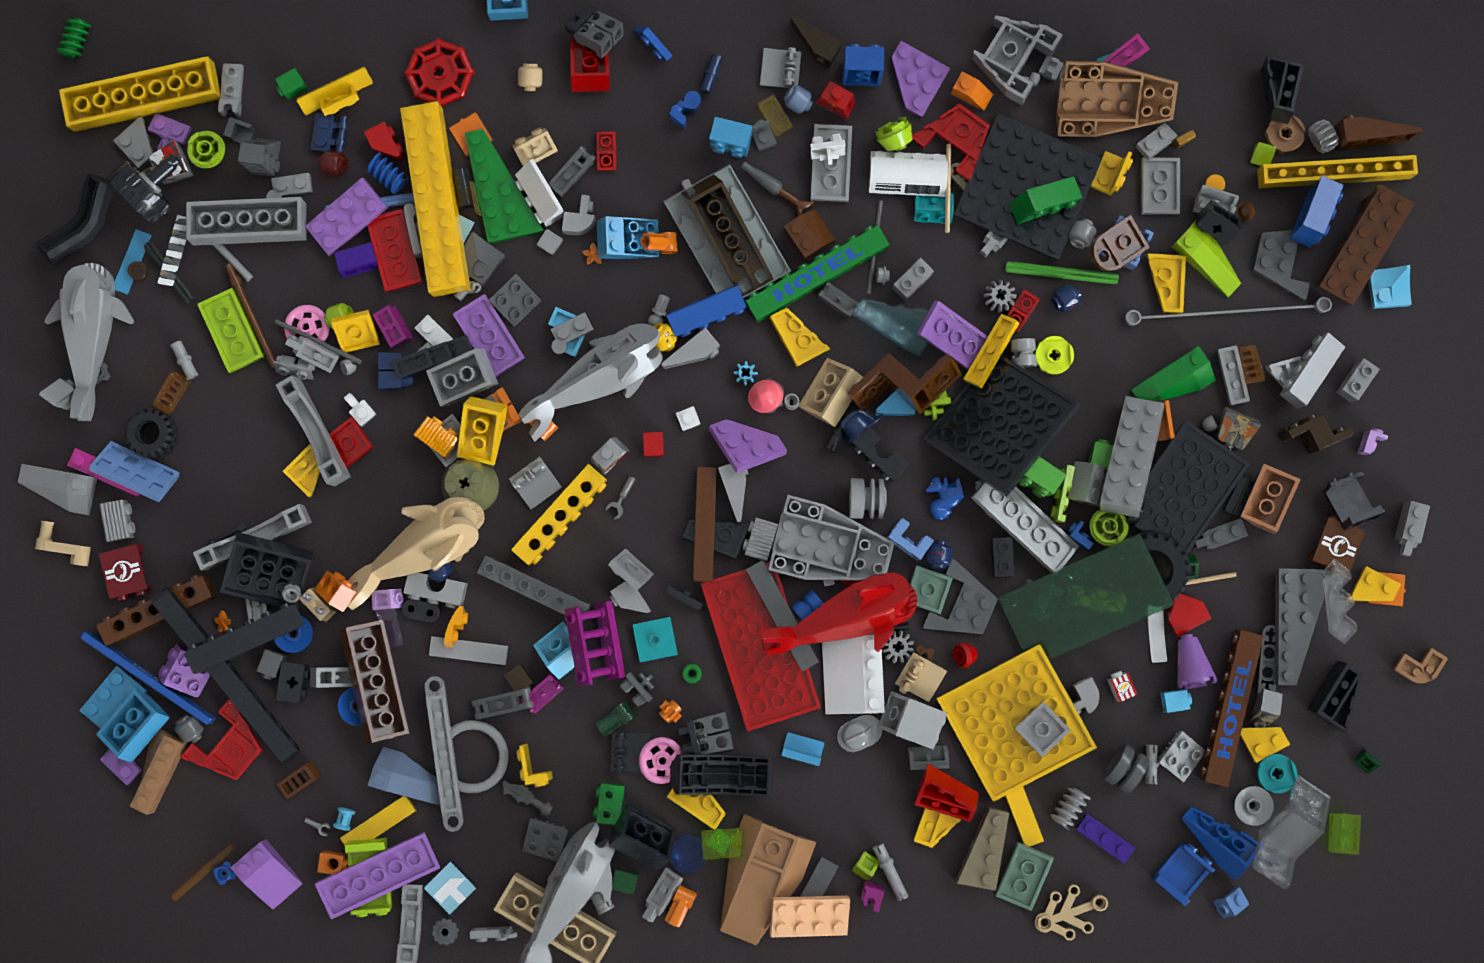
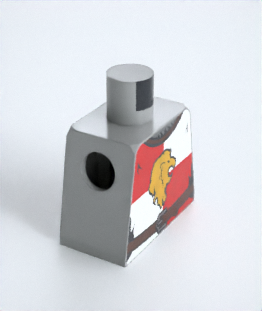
(182, 172)
(609, 455)

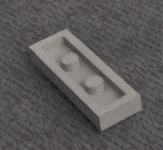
(1233, 375)

